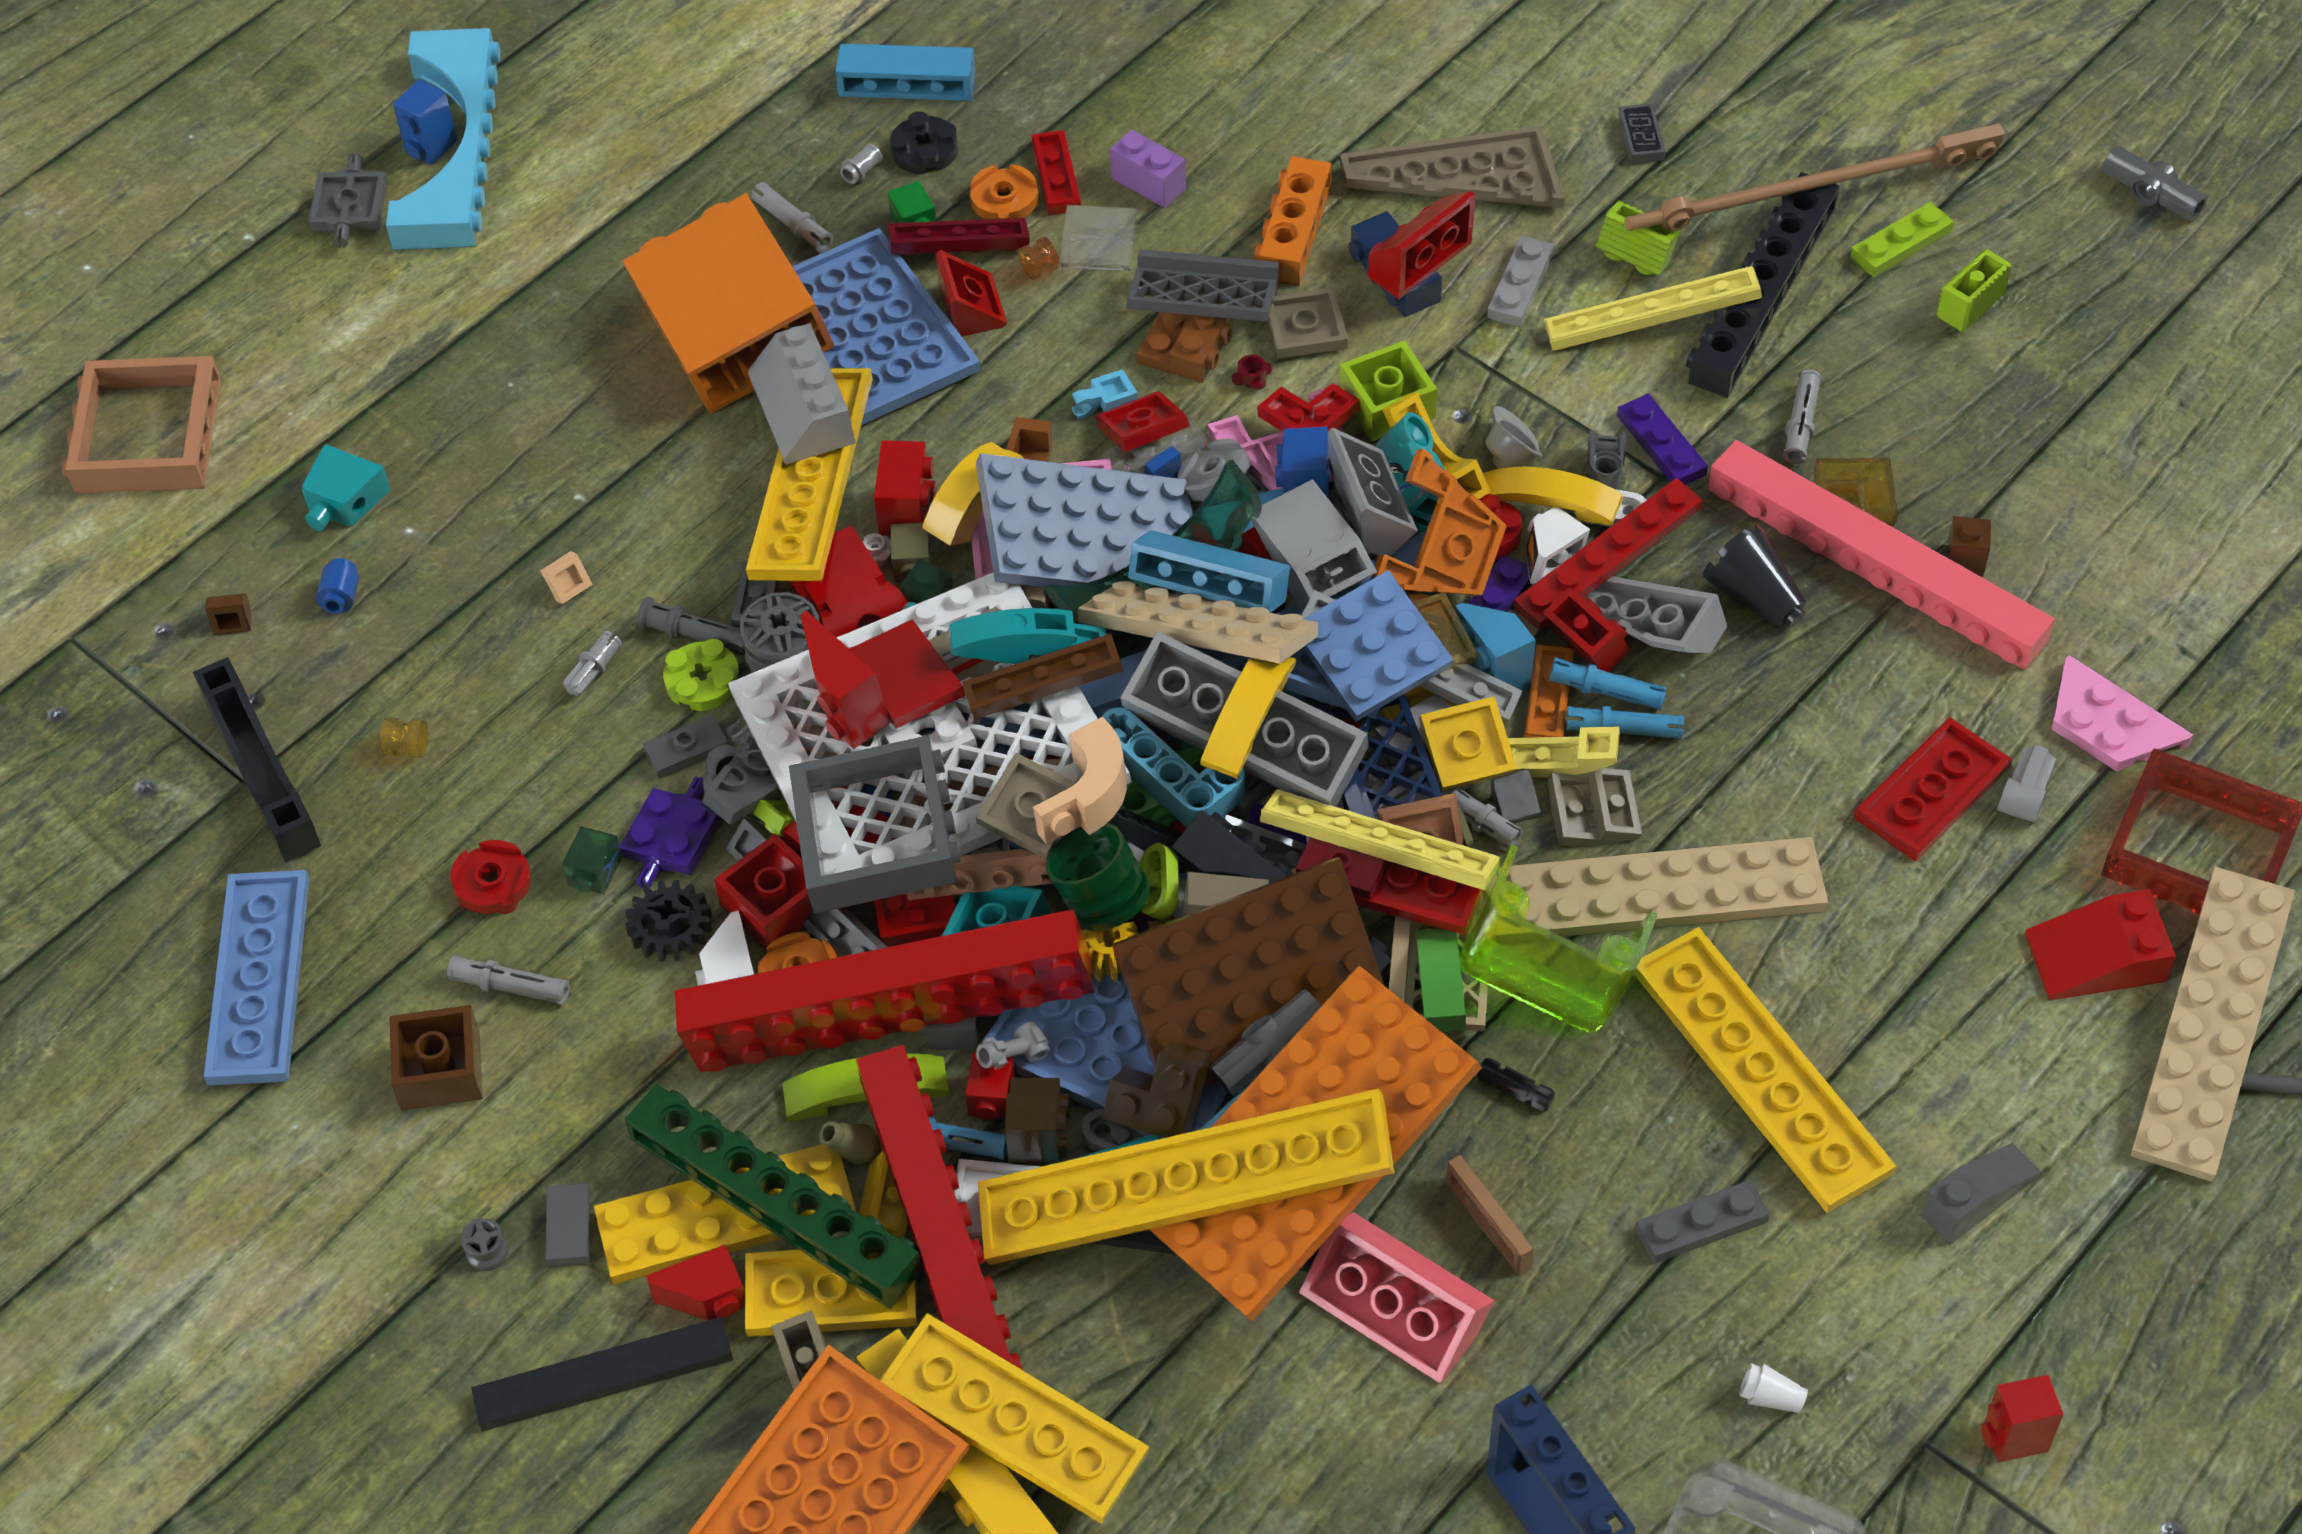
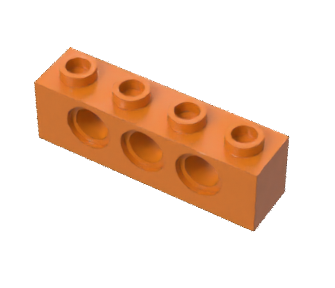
(1295, 217)

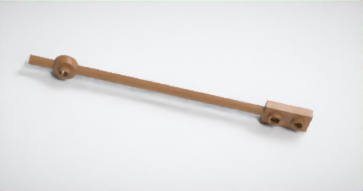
(1948, 151)

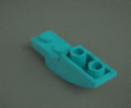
(1017, 633)

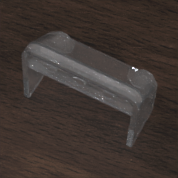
(1757, 1499)

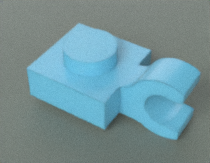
(1104, 391)

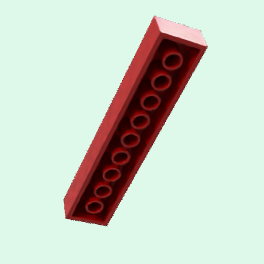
(884, 991)

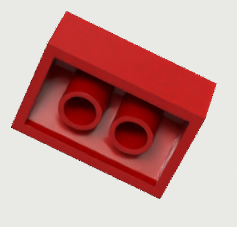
(1423, 244)

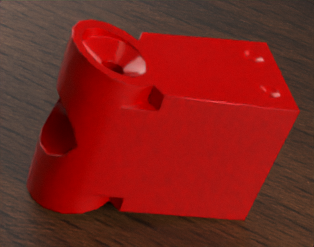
(851, 587)

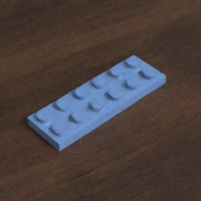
(257, 978)

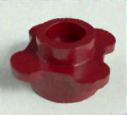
(1252, 372)

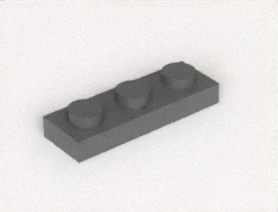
(1702, 1221)

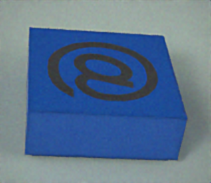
(1165, 464)

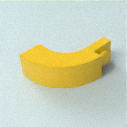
(1465, 470)
(959, 501)

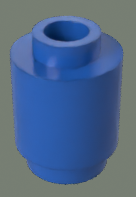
(337, 586)

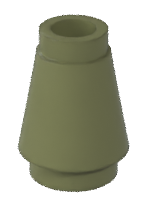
(852, 1141)

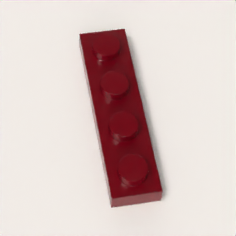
(957, 236)

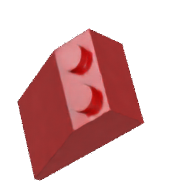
(845, 685)
(2102, 947)

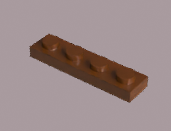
(1042, 676)

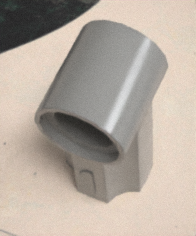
(2026, 790)

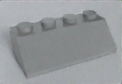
(800, 396)

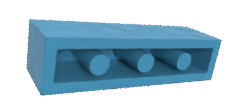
(905, 72)
(1208, 571)

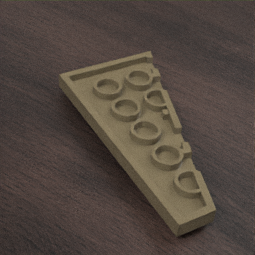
(1495, 166)

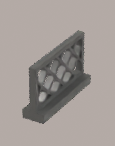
(1194, 274)

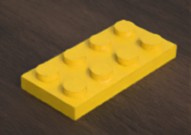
(793, 1283)

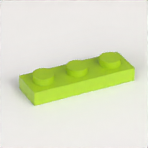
(1901, 239)

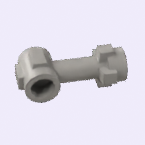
(1028, 1041)

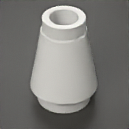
(1771, 1389)

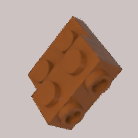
(1185, 344)

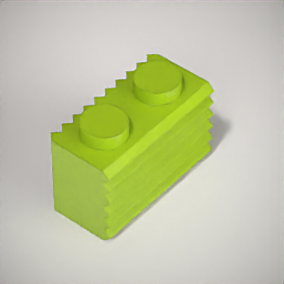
(1645, 247)
(1973, 290)

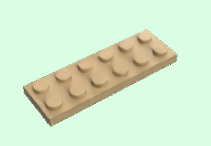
(1199, 622)

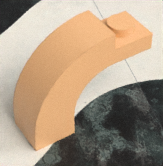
(1098, 792)

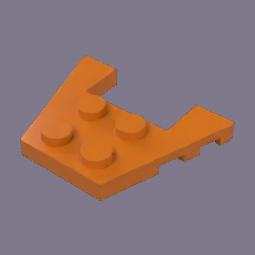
(1458, 540)

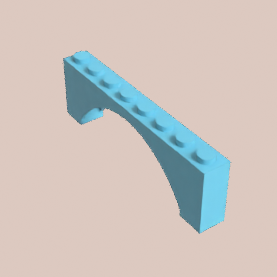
(447, 207)

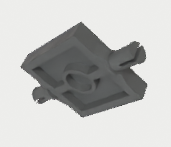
(348, 201)

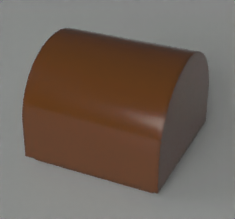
(229, 613)

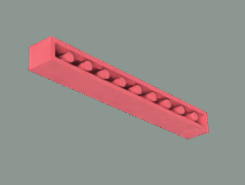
(1881, 554)

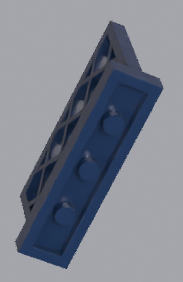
(1356, 795)

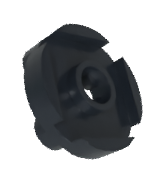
(919, 129)

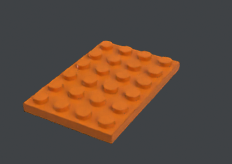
(837, 1461)

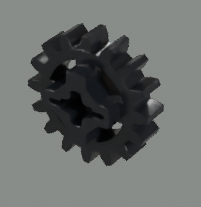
(669, 920)

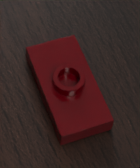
(1361, 869)

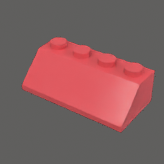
(1396, 1296)

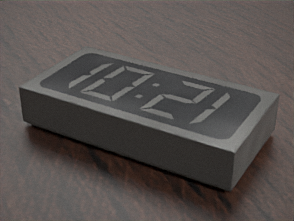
(1641, 133)

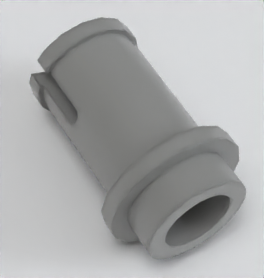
(854, 169)

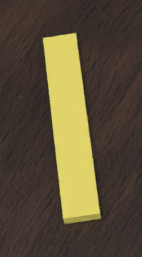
(1652, 308)
(1380, 839)

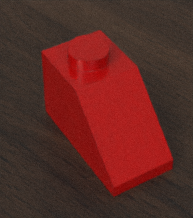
(700, 1286)

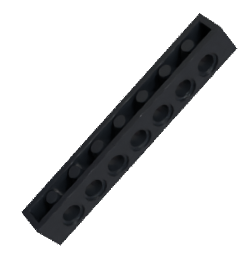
(1777, 262)

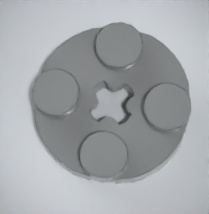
(1204, 470)

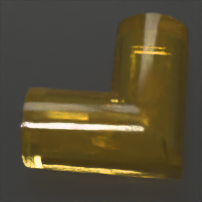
(1861, 477)

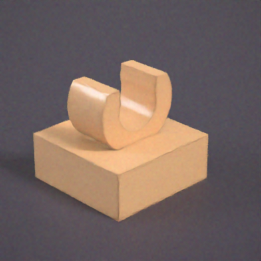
(566, 577)

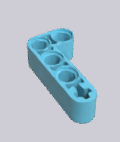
(1168, 765)

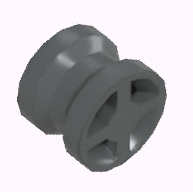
(478, 1236)

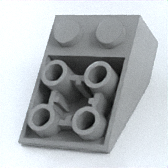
(1315, 541)

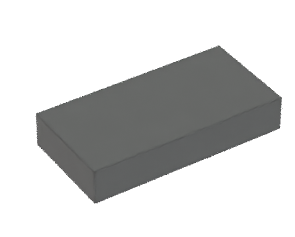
(568, 1224)

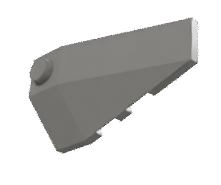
(1663, 614)

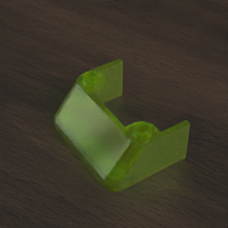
(1542, 965)

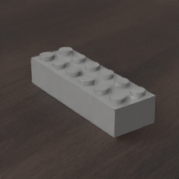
(1294, 747)

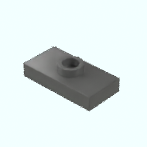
(684, 746)

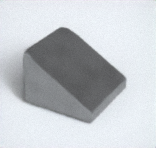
(1515, 796)

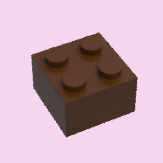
(435, 1057)

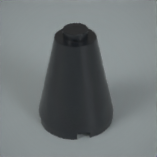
(1757, 578)

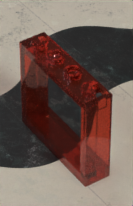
(2209, 789)

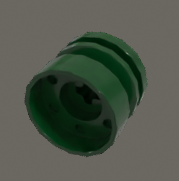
(1098, 877)

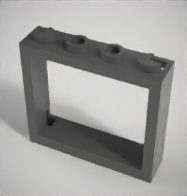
(886, 878)

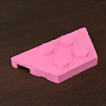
(2110, 720)

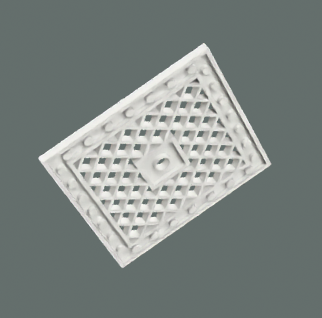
(781, 745)

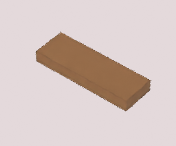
(1489, 1215)

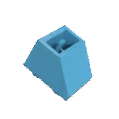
(1501, 642)

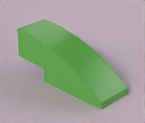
(1441, 979)

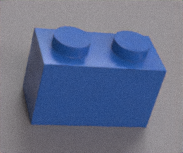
(425, 122)
(1303, 458)

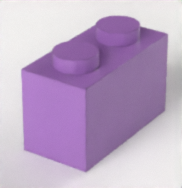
(1148, 168)

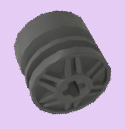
(774, 629)

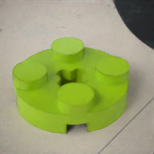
(695, 658)

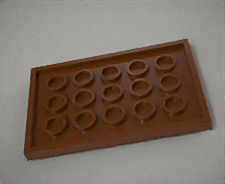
(1244, 960)

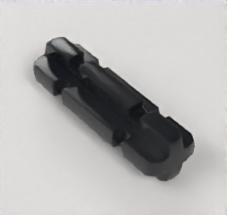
(1516, 1084)

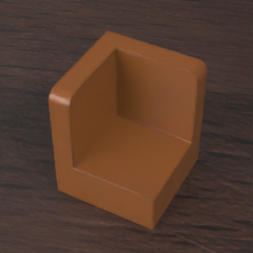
(1031, 439)

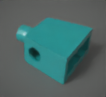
(342, 488)

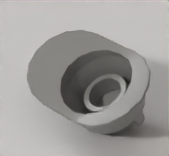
(1511, 441)

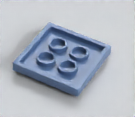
(1374, 646)

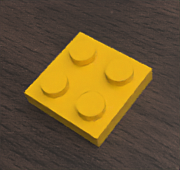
(1467, 743)

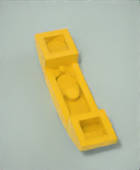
(1552, 488)
(1244, 714)

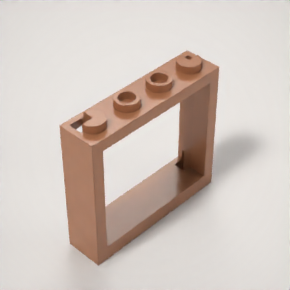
(143, 474)
(989, 869)

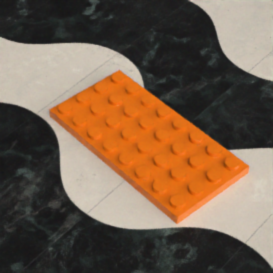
(1349, 1046)

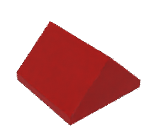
(969, 296)

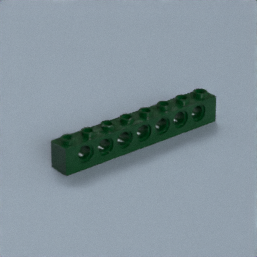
(880, 1278)

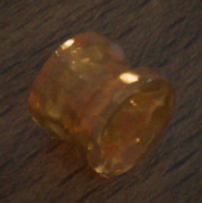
(1038, 258)

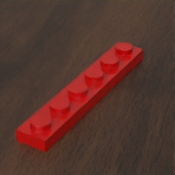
(1611, 550)

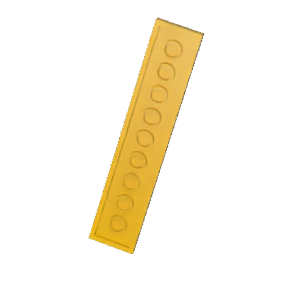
(1185, 1177)

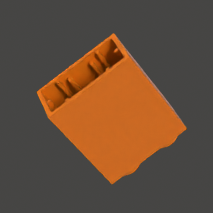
(722, 297)

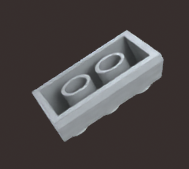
(1369, 494)

